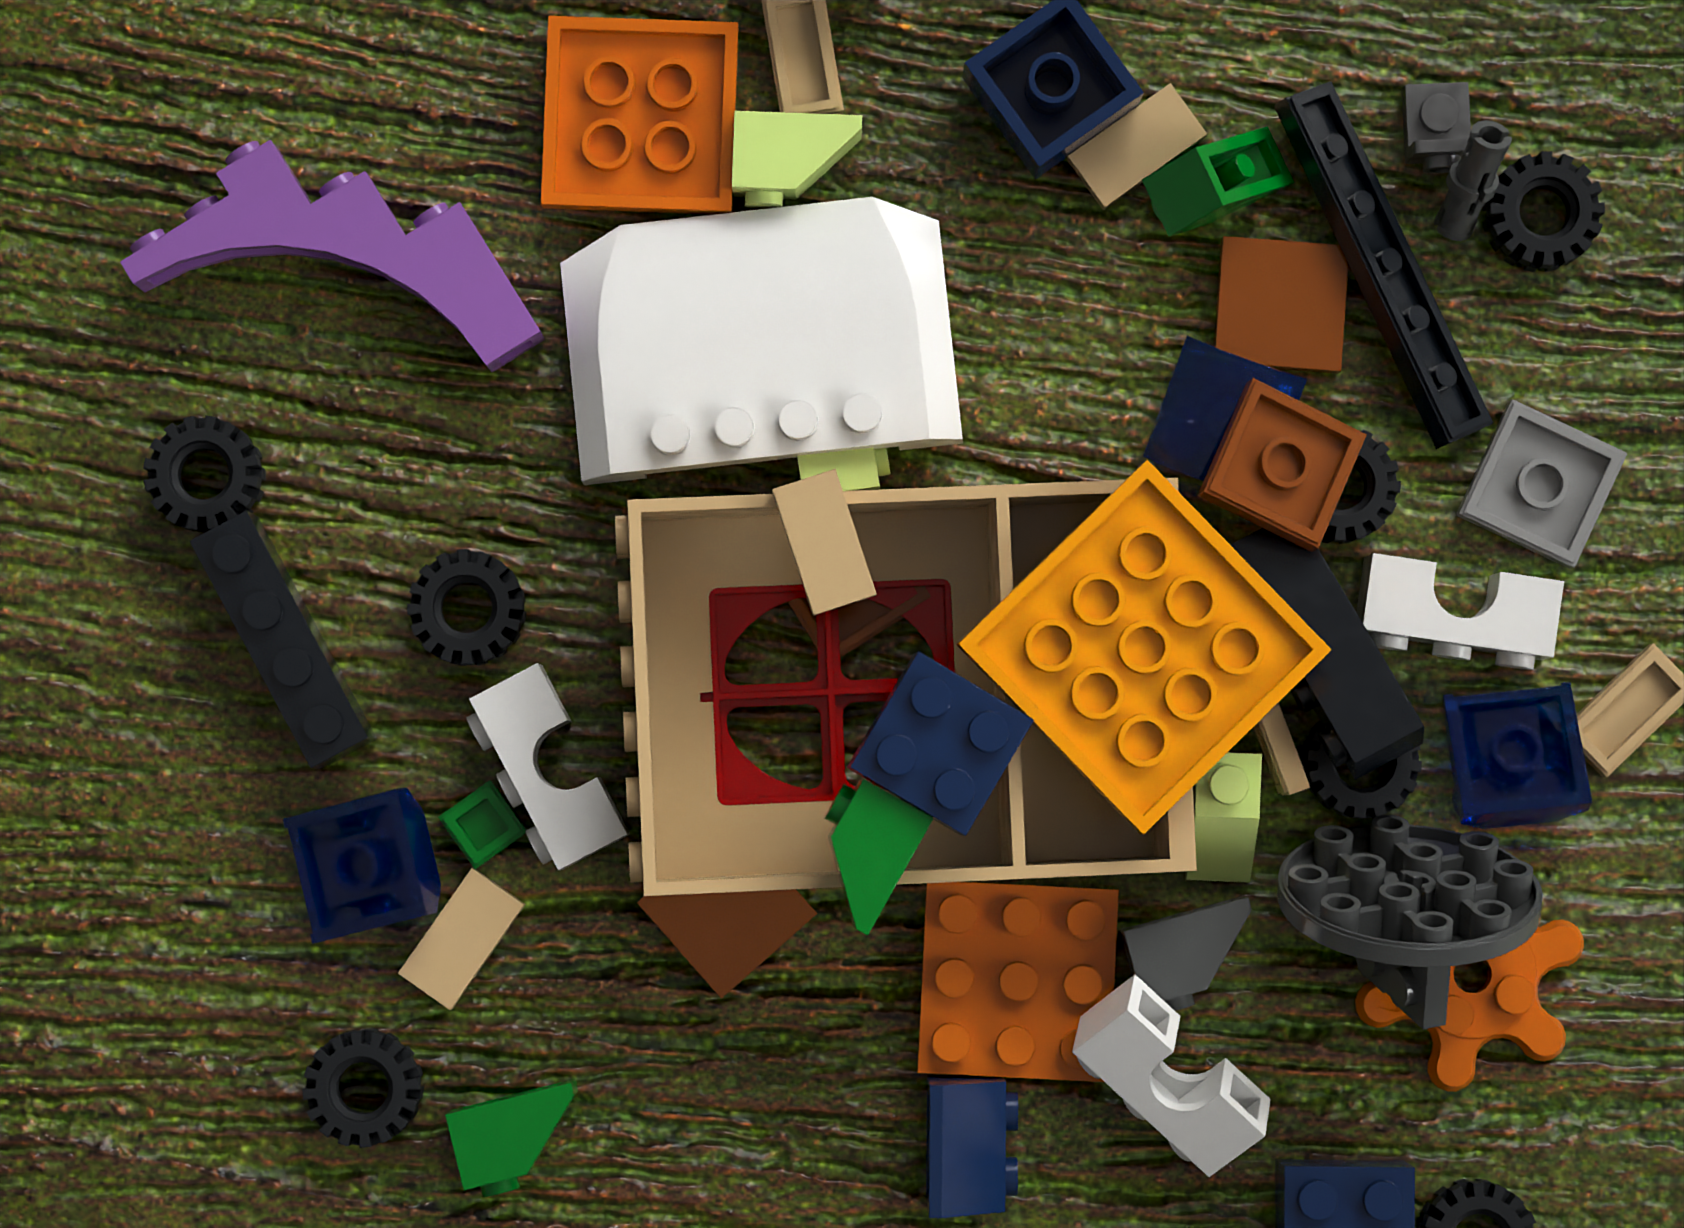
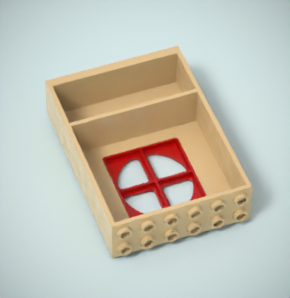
(720, 564)

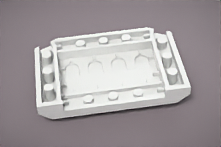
(759, 338)

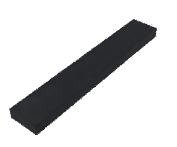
(1383, 264)

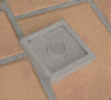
(1541, 484)

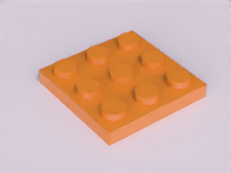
(639, 115)
(1012, 977)

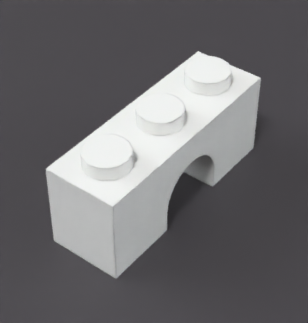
(1515, 621)
(516, 720)
(1202, 1115)

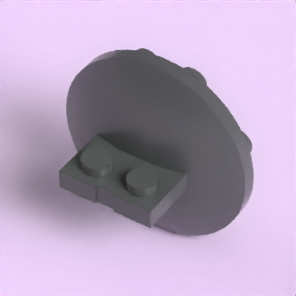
(1410, 904)

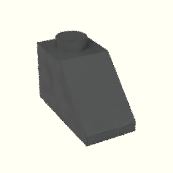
(1184, 949)

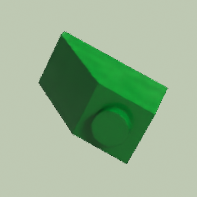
(1217, 180)
(872, 846)
(506, 1135)

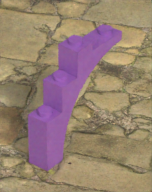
(350, 224)

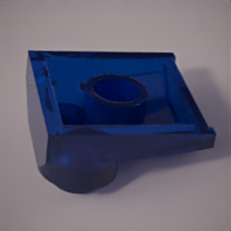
(1201, 404)
(1516, 757)
(365, 864)

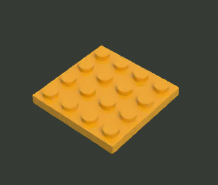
(1144, 647)

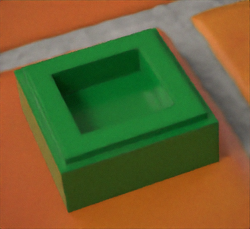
(483, 824)

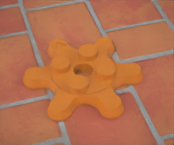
(1500, 1009)

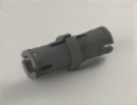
(1472, 180)

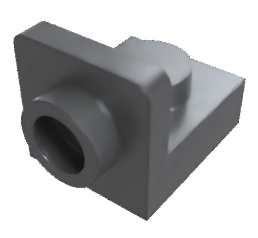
(1435, 124)

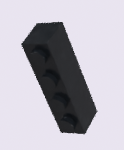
(283, 640)
(1352, 686)

